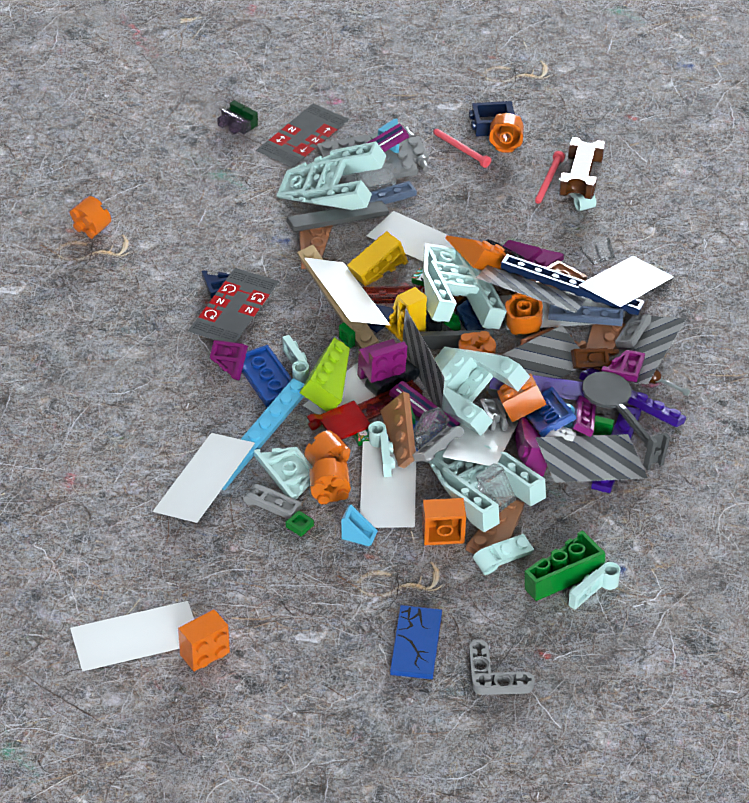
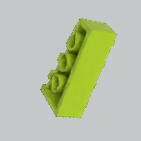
(328, 376)

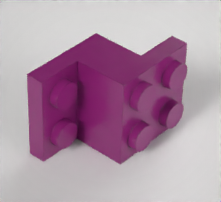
(382, 360)

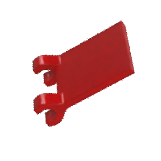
(343, 420)

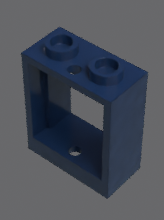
(487, 109)

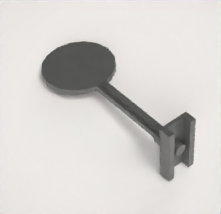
(613, 391)

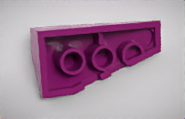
(528, 448)

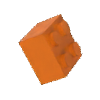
(523, 401)
(443, 521)
(204, 640)

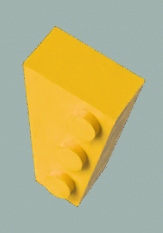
(377, 259)
(415, 303)

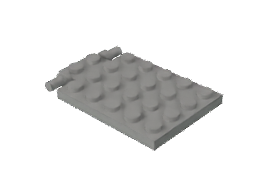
(403, 163)

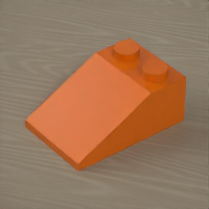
(478, 253)

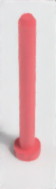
(558, 157)
(484, 160)

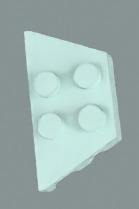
(287, 469)

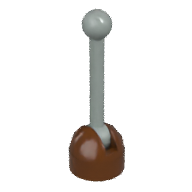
(657, 378)

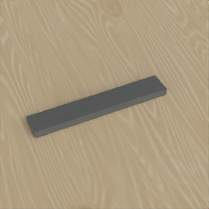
(336, 216)

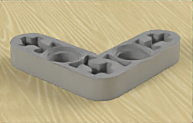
(487, 676)

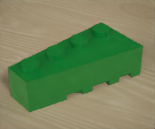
(564, 567)

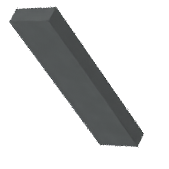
(443, 339)

